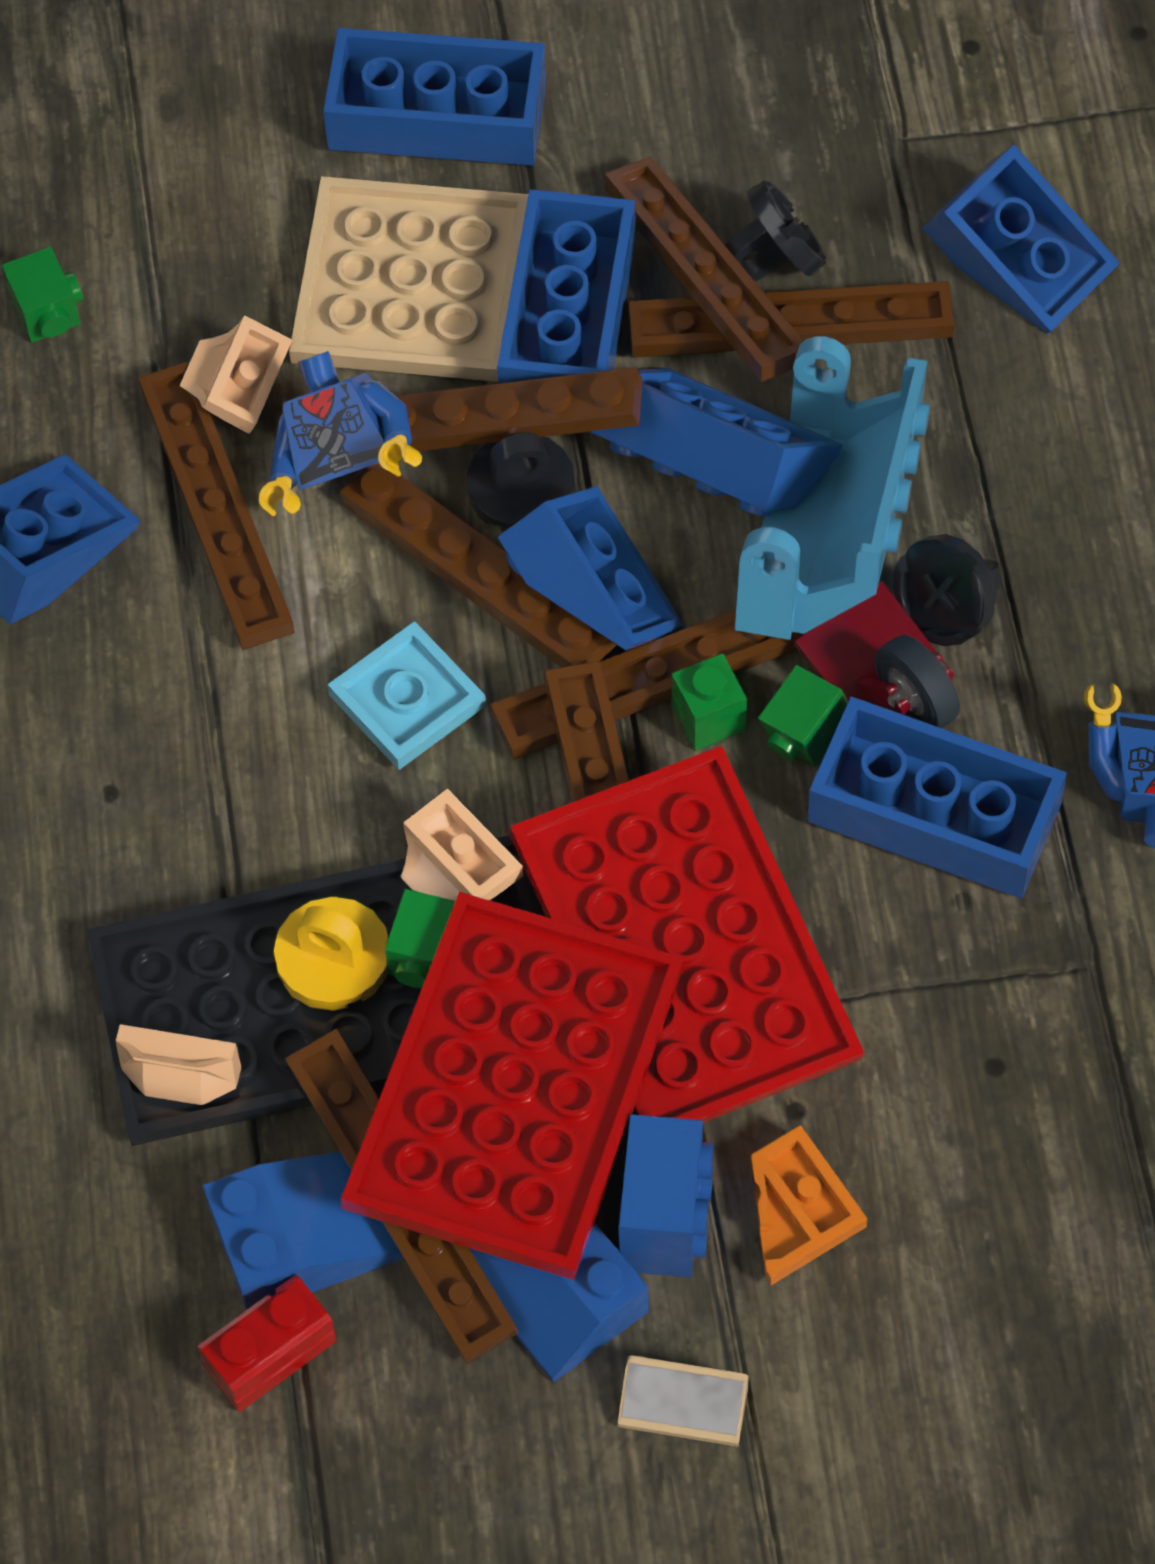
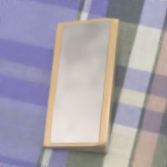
(683, 1400)

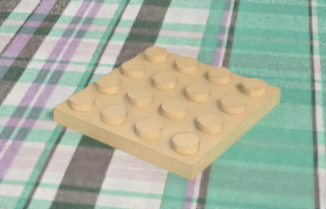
(408, 278)

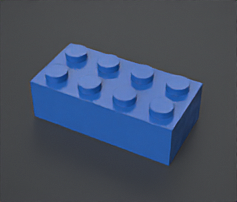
(435, 96)
(568, 286)
(936, 797)

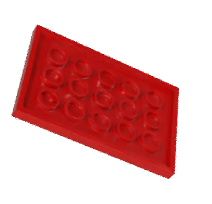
(691, 875)
(514, 1085)

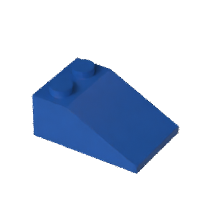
(1021, 241)
(53, 532)
(590, 567)
(290, 1223)

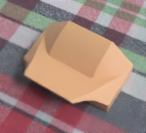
(236, 372)
(455, 853)
(177, 1064)

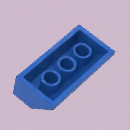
(723, 443)
(567, 1318)

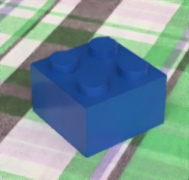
(665, 1195)

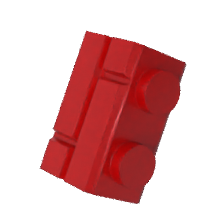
(267, 1343)

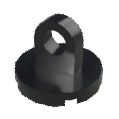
(775, 236)
(517, 477)
(946, 588)

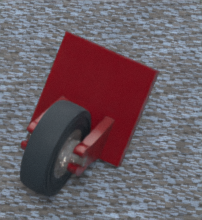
(883, 660)

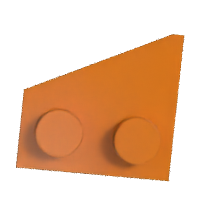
(799, 1204)

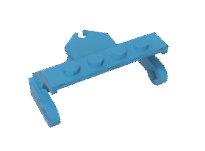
(833, 545)

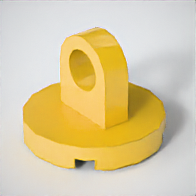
(331, 953)

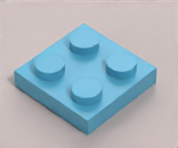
(406, 695)

